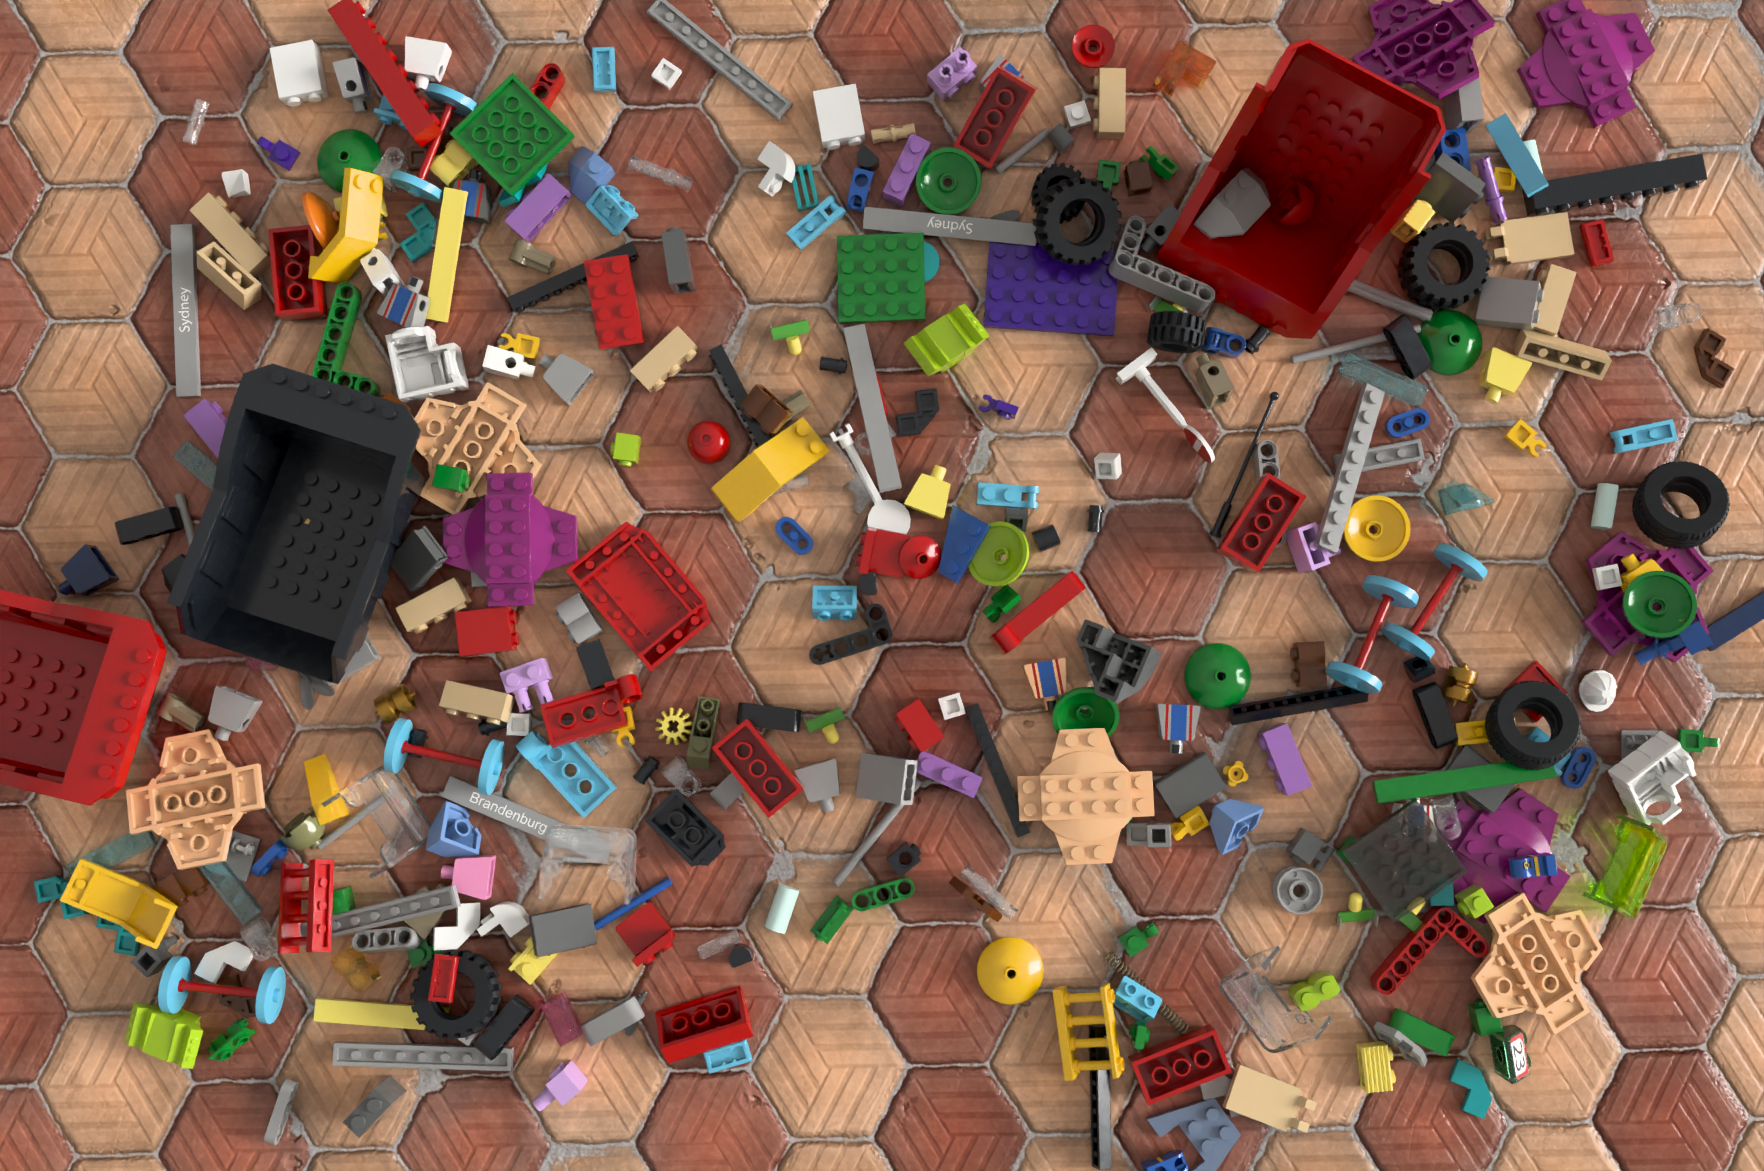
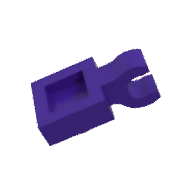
(280, 153)
(1003, 409)

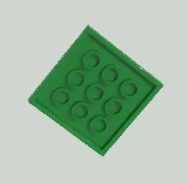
(512, 135)
(881, 278)

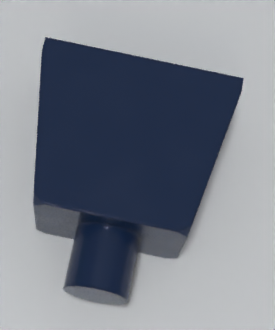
(87, 572)

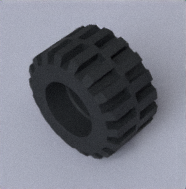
(1050, 177)
(1176, 332)

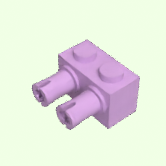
(952, 74)
(1305, 554)
(532, 674)
(563, 1085)

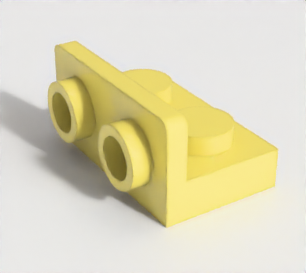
(527, 964)

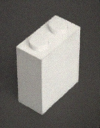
(299, 73)
(839, 116)

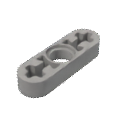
(281, 1112)

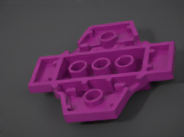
(1425, 43)
(1586, 60)
(510, 539)
(1608, 619)
(1488, 840)

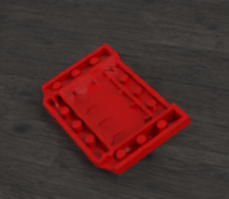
(641, 594)

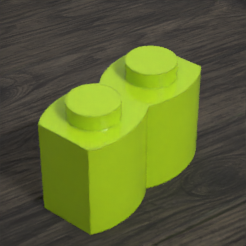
(1309, 993)

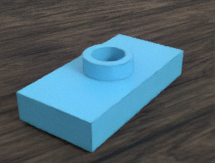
(603, 69)
(727, 1056)

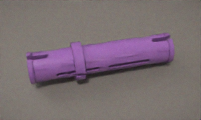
(1494, 198)

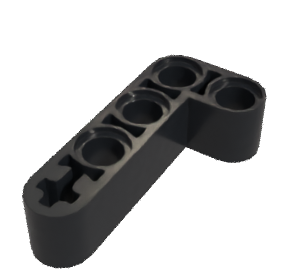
(849, 640)

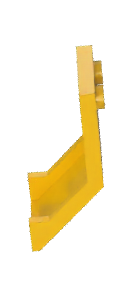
(357, 228)
(769, 469)
(121, 901)

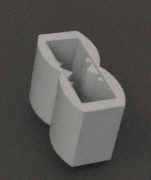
(579, 619)

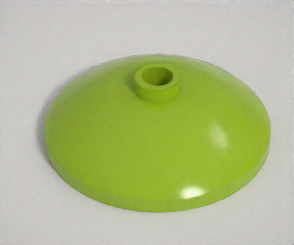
(988, 564)

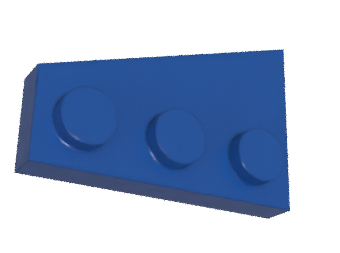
(961, 543)

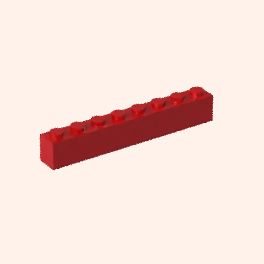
(385, 72)

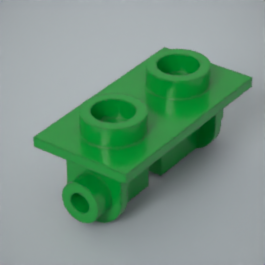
(831, 919)
(223, 1047)

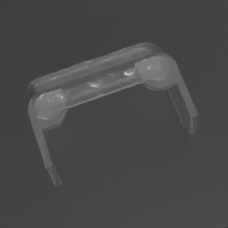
(393, 811)
(590, 845)
(1263, 1008)

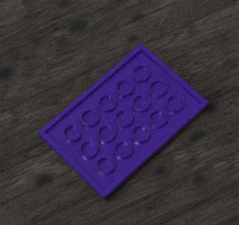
(1047, 295)

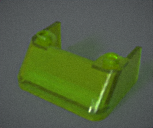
(1630, 868)

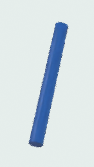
(633, 903)

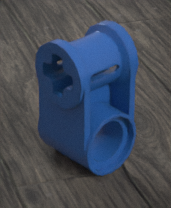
(1221, 343)

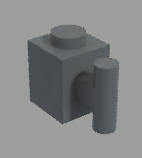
(1307, 847)
(151, 960)

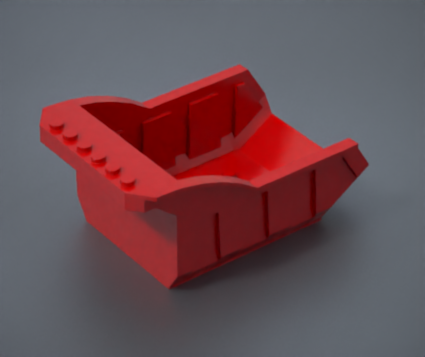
(1346, 139)
(72, 696)

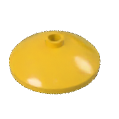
(1390, 526)
(1007, 955)

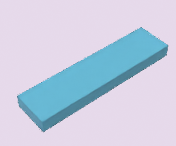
(1517, 155)

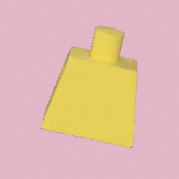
(1501, 373)
(930, 494)

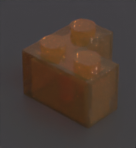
(1184, 63)

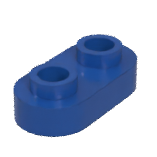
(1406, 423)
(795, 535)
(1579, 769)
(264, 864)

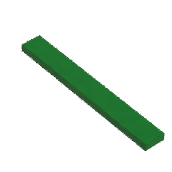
(1456, 781)

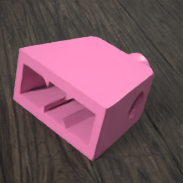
(472, 875)

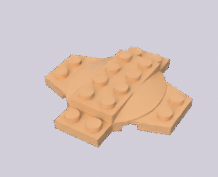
(475, 438)
(1085, 796)
(195, 799)
(1536, 963)

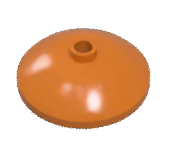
(321, 217)

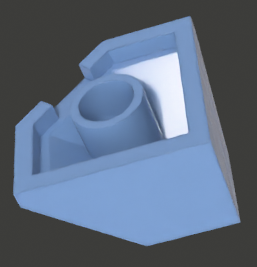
(587, 173)
(1232, 821)
(453, 833)

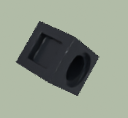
(899, 867)

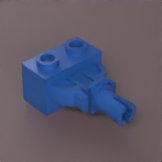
(1693, 638)

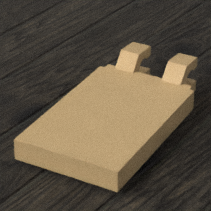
(1532, 239)
(1266, 1099)

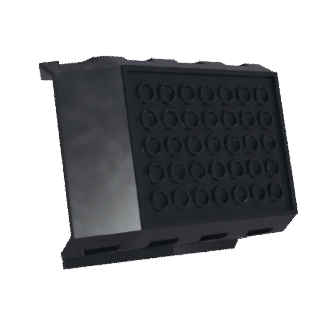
(260, 573)

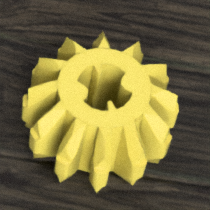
(682, 727)

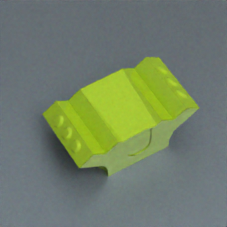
(947, 340)
(165, 1035)

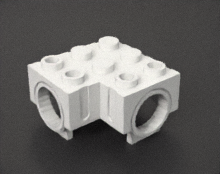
(422, 366)
(1651, 777)

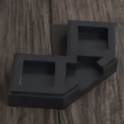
(915, 423)

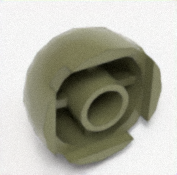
(303, 831)

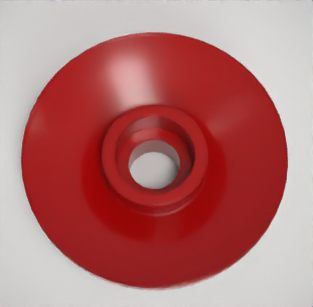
(1096, 37)
(913, 550)

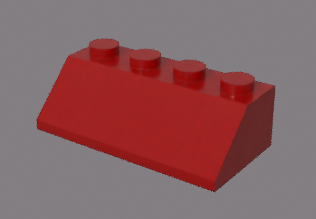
(703, 1024)

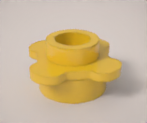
(1241, 773)

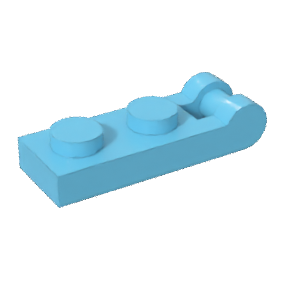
(815, 223)
(1644, 436)
(1006, 495)

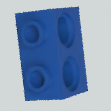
(1458, 149)

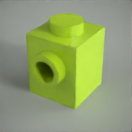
(626, 449)
(1473, 901)

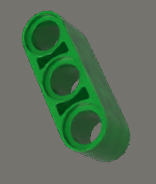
(871, 893)
(1422, 1032)

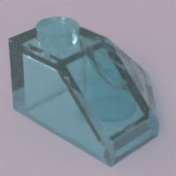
(1461, 497)

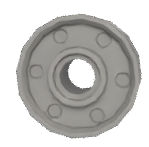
(1310, 893)

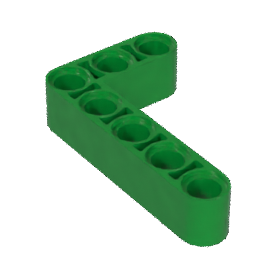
(340, 346)

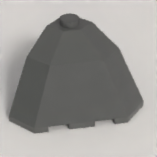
(1115, 662)

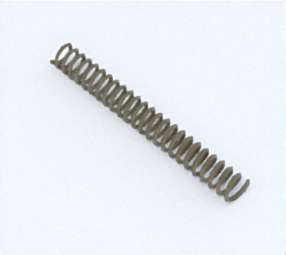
(1142, 984)

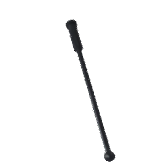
(1227, 505)

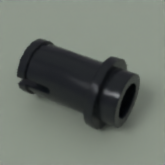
(1256, 339)
(833, 365)
(1095, 516)
(487, 728)
(418, 738)
(646, 769)

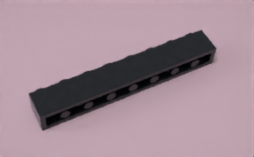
(1618, 184)

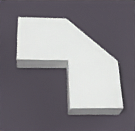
(454, 936)
(216, 960)

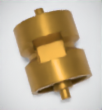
(1459, 688)
(392, 705)

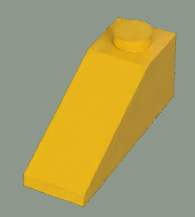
(322, 787)

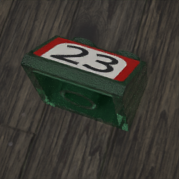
(1510, 1054)

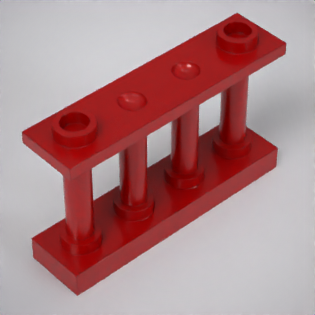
(319, 906)

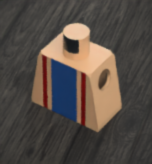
(1046, 680)

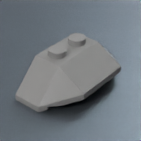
(1235, 206)

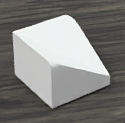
(236, 183)
(1108, 466)

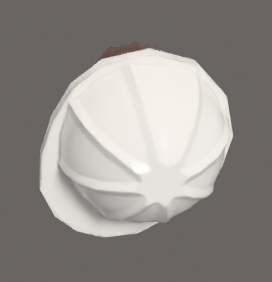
(1597, 689)

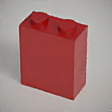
(486, 631)

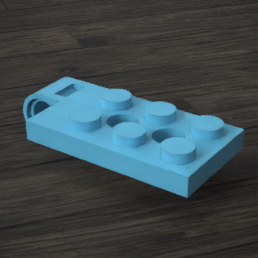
(553, 764)

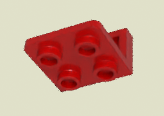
(881, 552)
(646, 934)

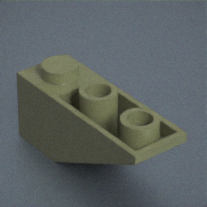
(703, 733)

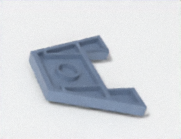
(1204, 1126)

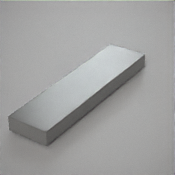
(1390, 455)

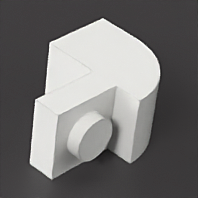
(780, 166)
(509, 915)

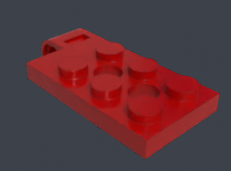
(606, 702)

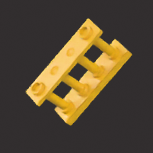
(1070, 1044)

